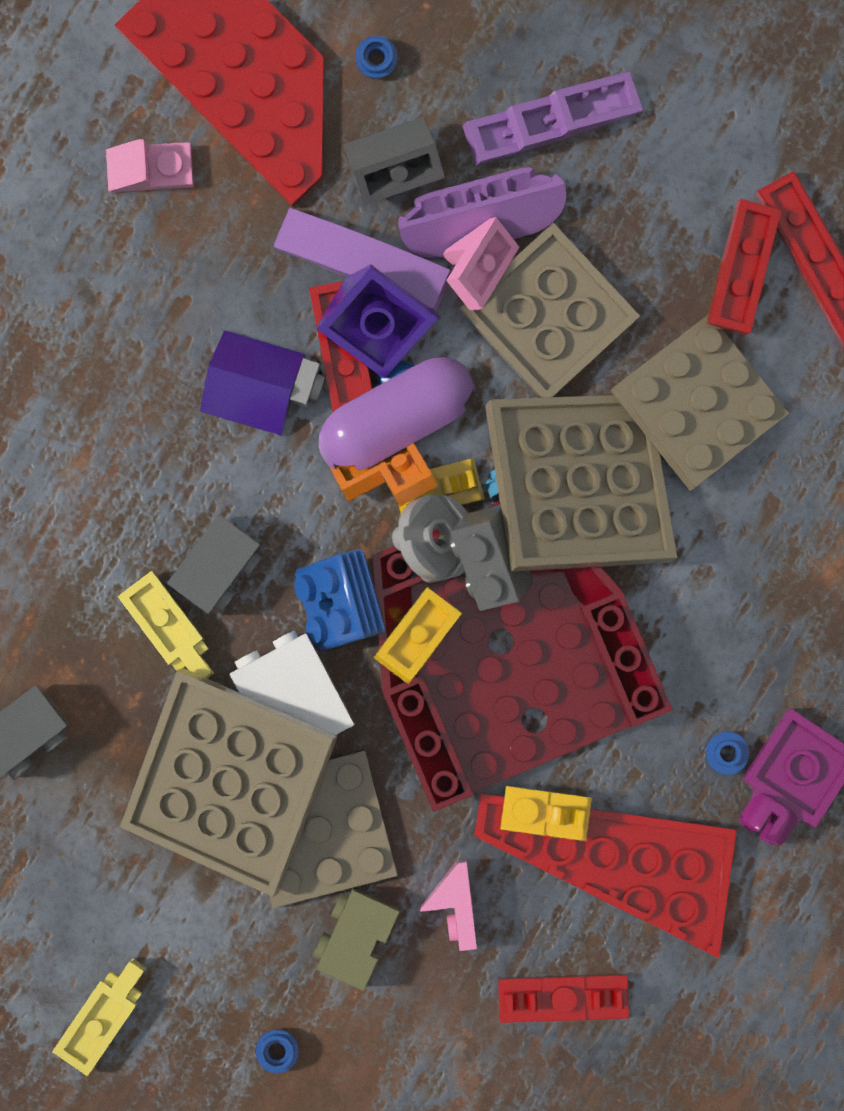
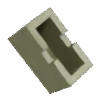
(360, 923)

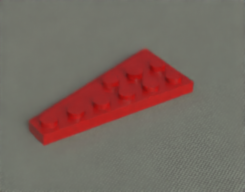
(641, 864)

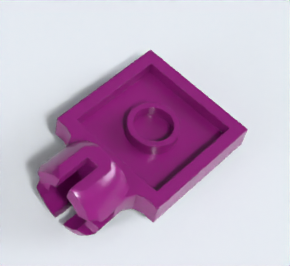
(792, 778)

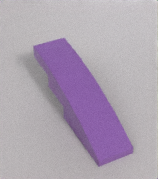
(552, 118)
(348, 251)

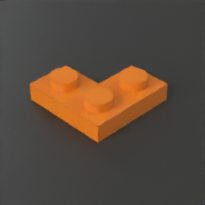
(403, 472)

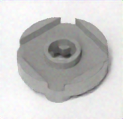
(416, 541)

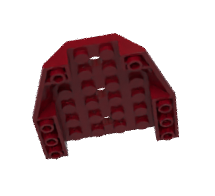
(570, 657)

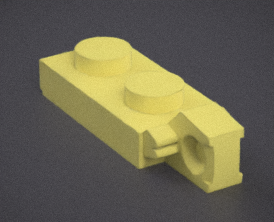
(166, 625)
(100, 1018)

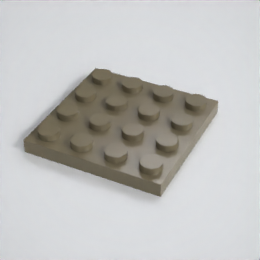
(578, 484)
(228, 781)

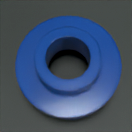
(380, 45)
(717, 743)
(272, 1064)

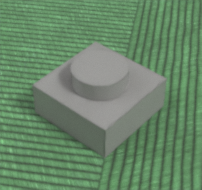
(307, 384)

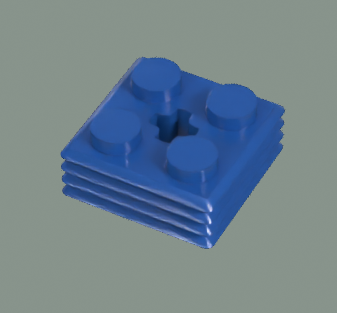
(339, 600)

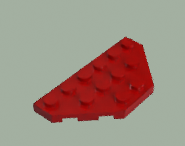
(245, 77)

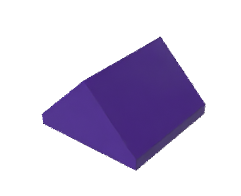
(375, 319)
(251, 382)

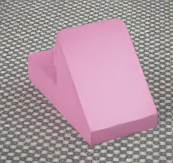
(149, 167)
(480, 262)
(455, 893)

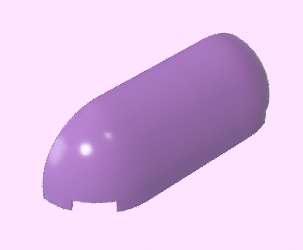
(517, 198)
(396, 413)

